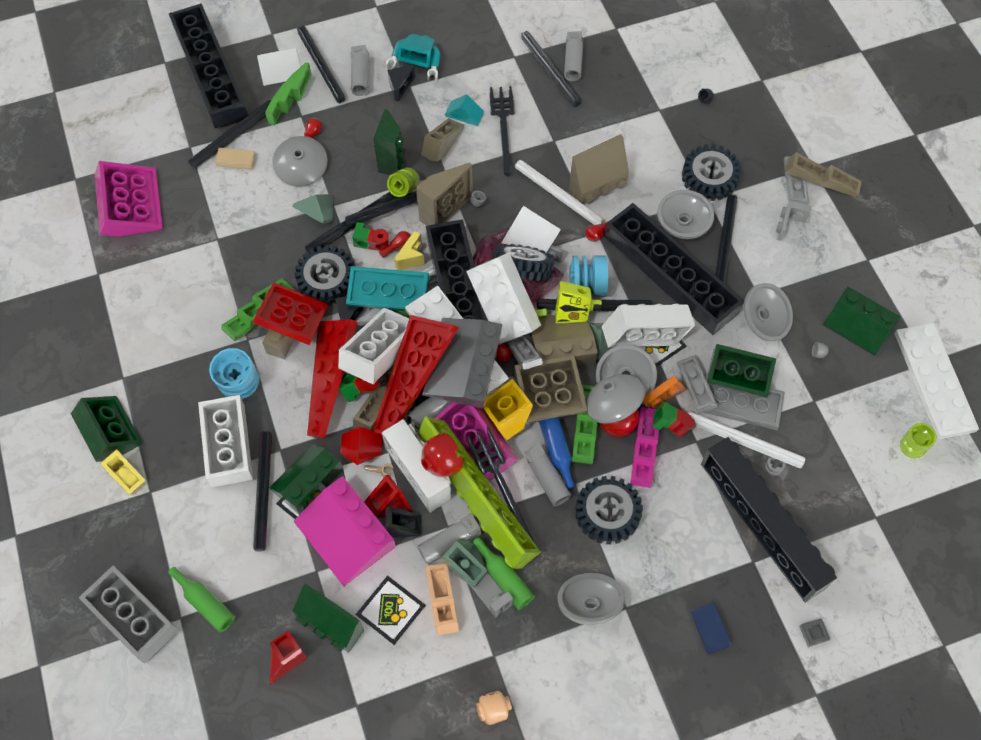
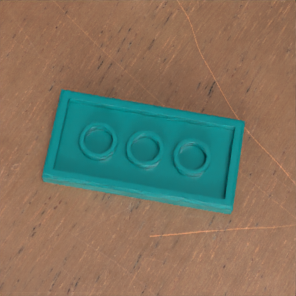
(385, 287)

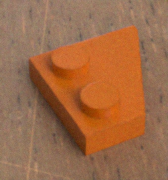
(665, 391)

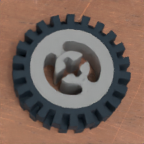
(724, 174)
(528, 261)
(320, 263)
(622, 502)

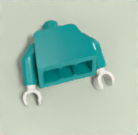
(417, 51)

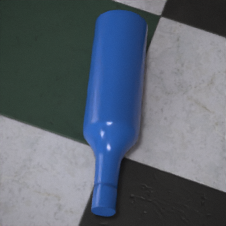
(557, 448)

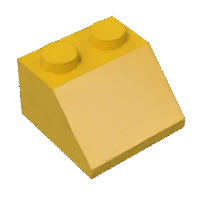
(508, 409)

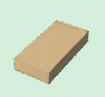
(235, 158)

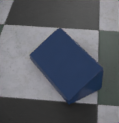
(711, 628)

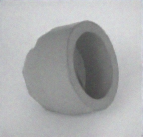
(477, 198)
(819, 350)

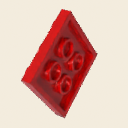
(290, 313)

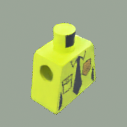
(574, 303)

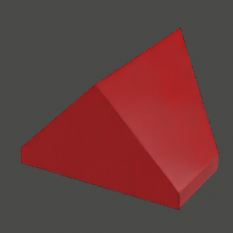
(361, 445)
(385, 495)
(284, 656)

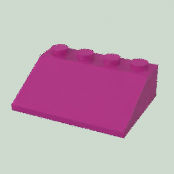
(127, 199)
(466, 422)
(344, 531)

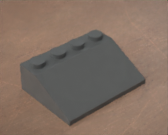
(466, 364)

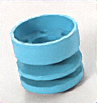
(590, 275)
(234, 373)

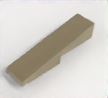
(830, 177)
(369, 411)

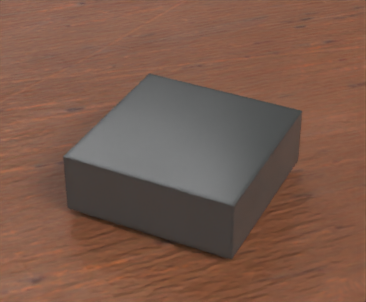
(814, 632)

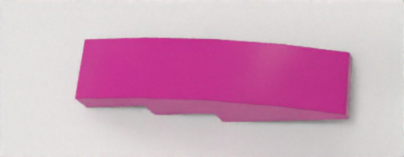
(644, 449)

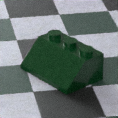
(389, 145)
(861, 320)
(741, 370)
(105, 426)
(307, 478)
(327, 619)

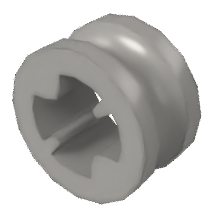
(772, 471)

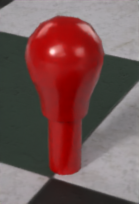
(313, 127)
(595, 232)
(396, 244)
(503, 353)

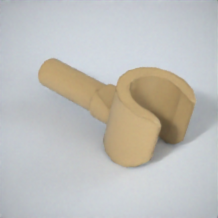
(379, 469)

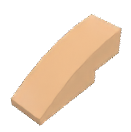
(442, 599)

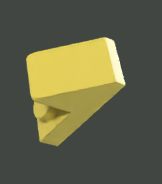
(409, 254)
(122, 471)

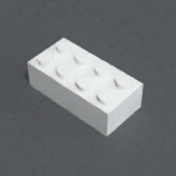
(504, 297)
(648, 325)
(374, 346)
(225, 441)
(407, 455)

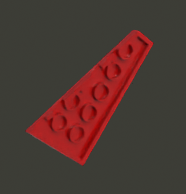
(417, 357)
(326, 373)

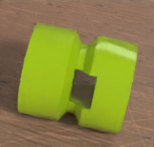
(403, 182)
(918, 440)

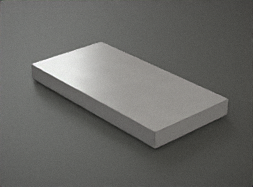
(747, 406)

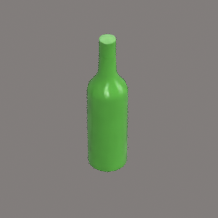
(505, 576)
(204, 601)

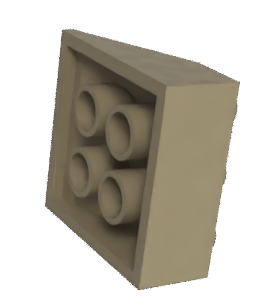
(599, 170)
(444, 194)
(563, 340)
(552, 388)

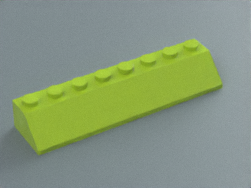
(485, 502)

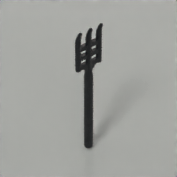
(502, 113)
(494, 468)

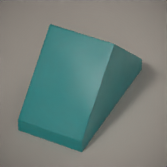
(465, 110)

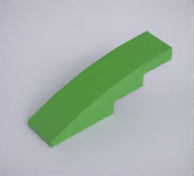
(291, 90)
(243, 321)
(584, 435)

